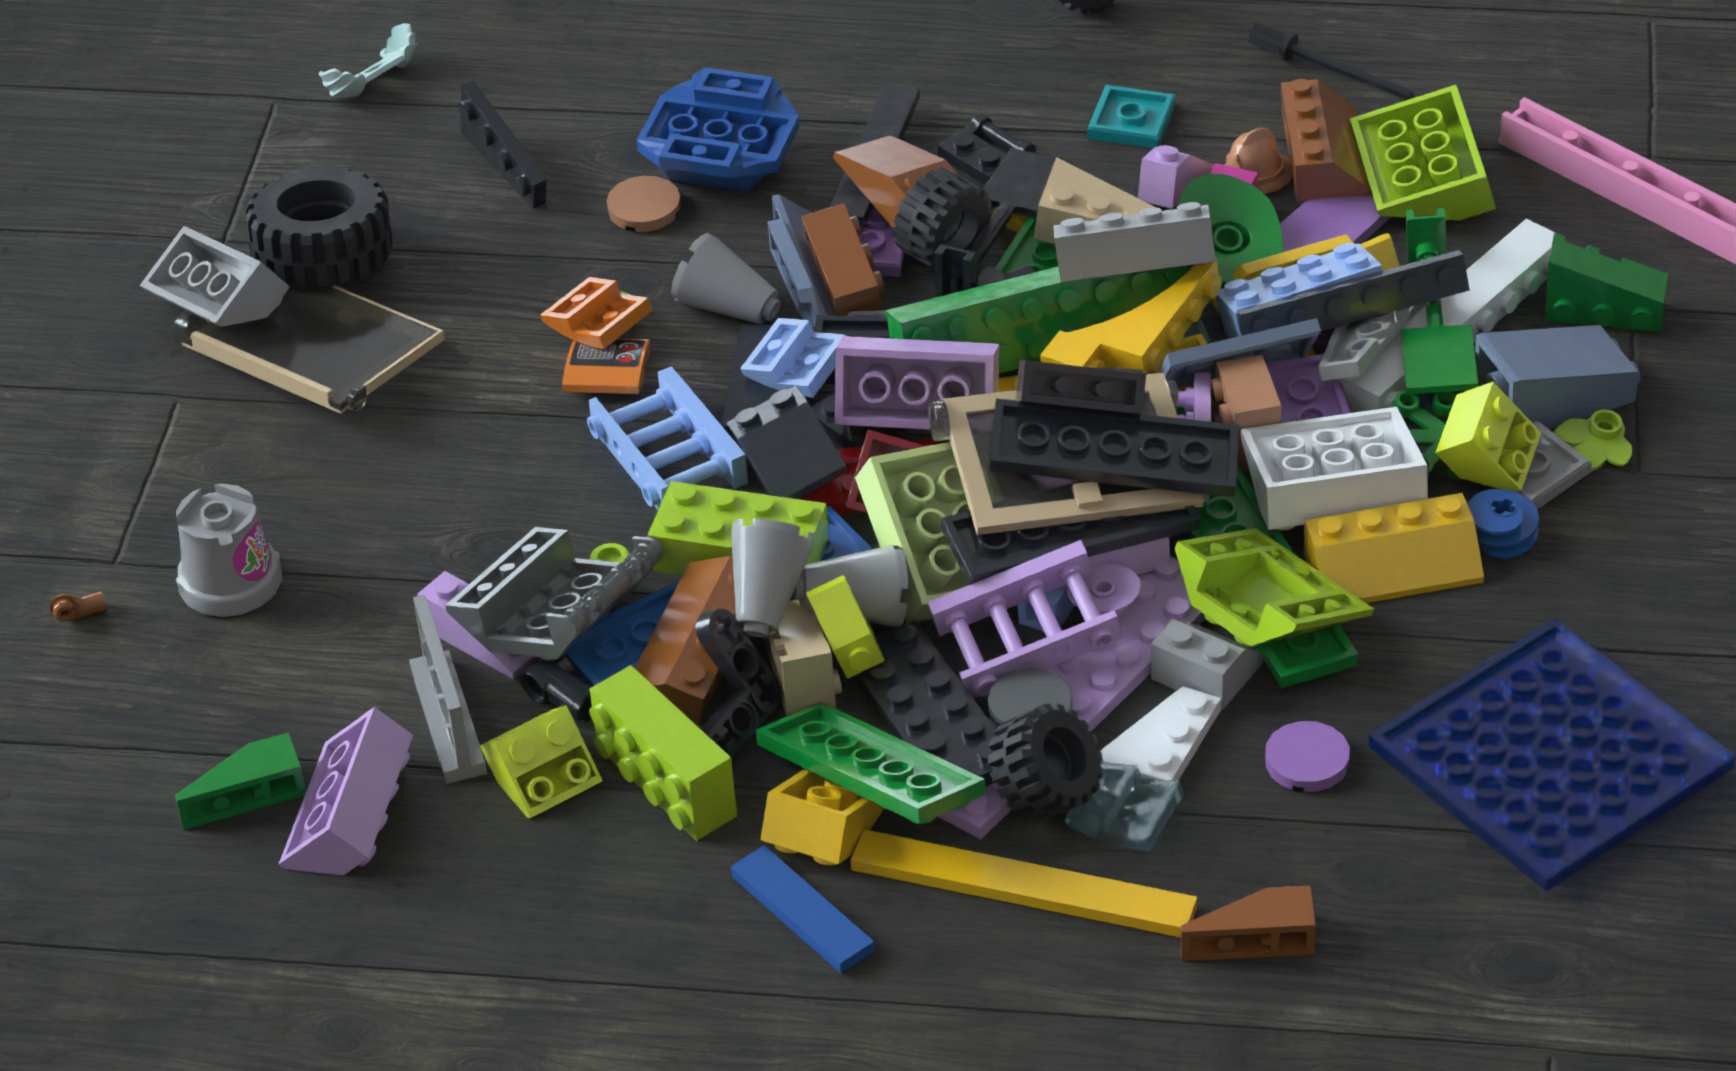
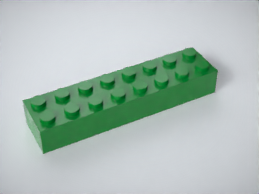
(1027, 310)

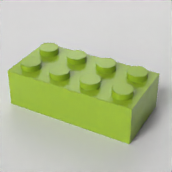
(698, 522)
(663, 753)

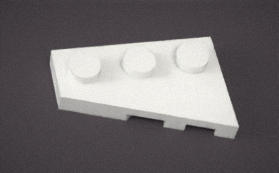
(1166, 736)

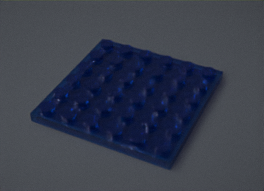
(1551, 753)

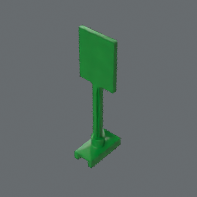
(1437, 355)

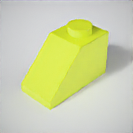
(845, 626)

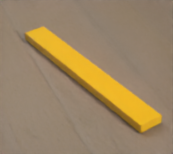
(1023, 883)

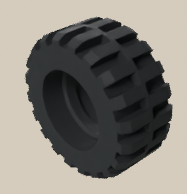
(320, 227)

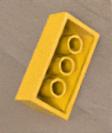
(1397, 548)

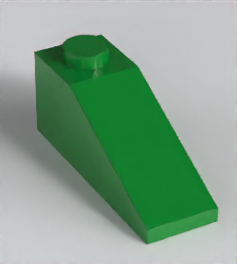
(246, 781)

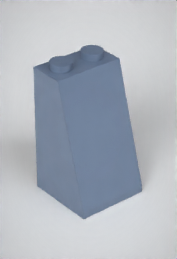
(1557, 371)

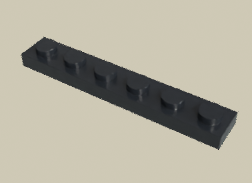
(1363, 295)

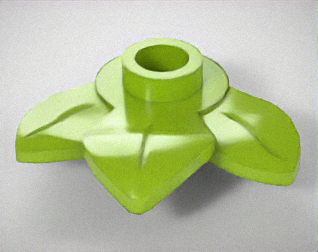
(1597, 438)

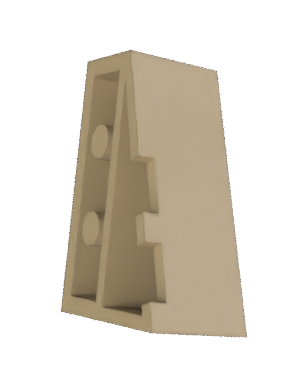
(1079, 195)
(802, 660)

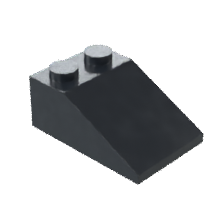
(787, 445)

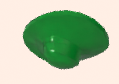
(1241, 220)

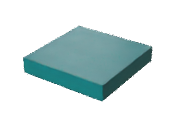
(1131, 116)

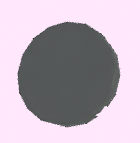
(1024, 691)

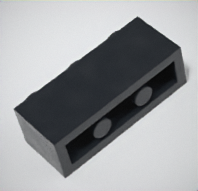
(1080, 387)

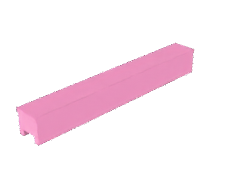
(1622, 177)

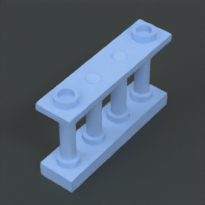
(688, 416)

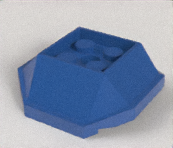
(720, 130)

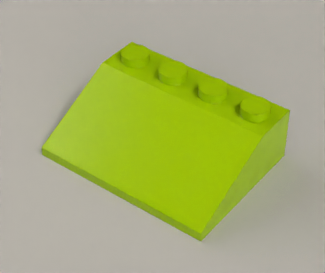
(1423, 158)

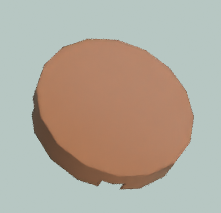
(644, 203)

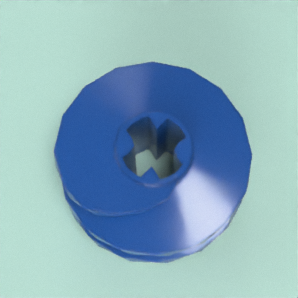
(1504, 522)

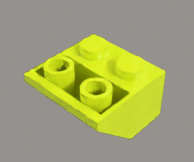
(1488, 439)
(542, 762)

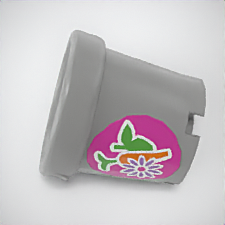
(224, 553)

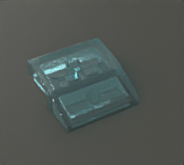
(1127, 808)

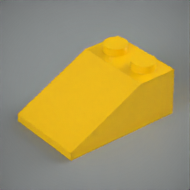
(817, 818)

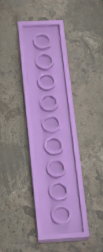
(1102, 676)

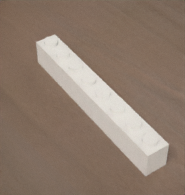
(1496, 287)

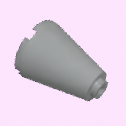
(723, 283)
(766, 571)
(873, 576)

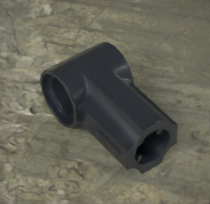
(558, 684)

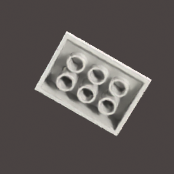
(1333, 466)

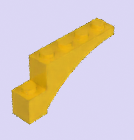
(1143, 334)

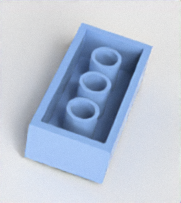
(1309, 273)

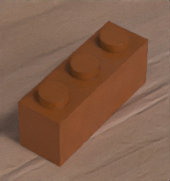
(843, 260)

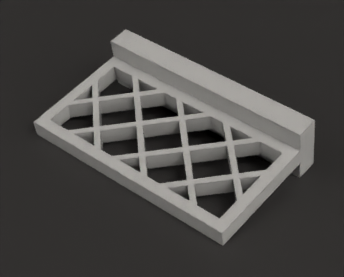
(444, 703)

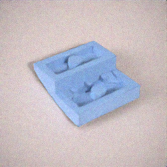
(793, 356)

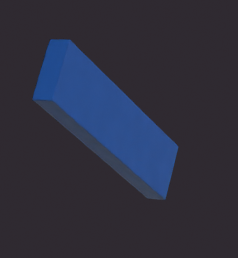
(802, 909)

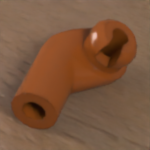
(71, 607)

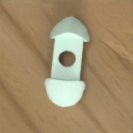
(399, 51)

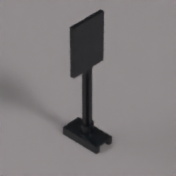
(1012, 188)

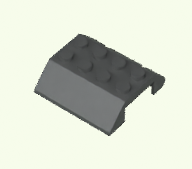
(545, 598)

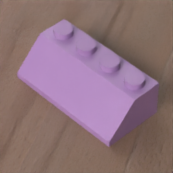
(348, 797)

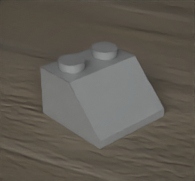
(1202, 660)

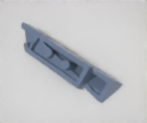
(795, 260)

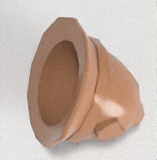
(1259, 153)

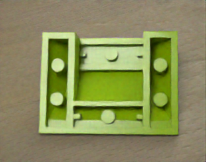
(1261, 588)

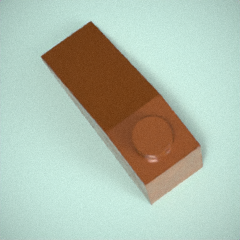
(1257, 926)

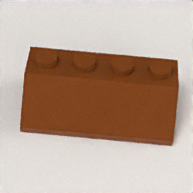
(1321, 142)
(674, 656)

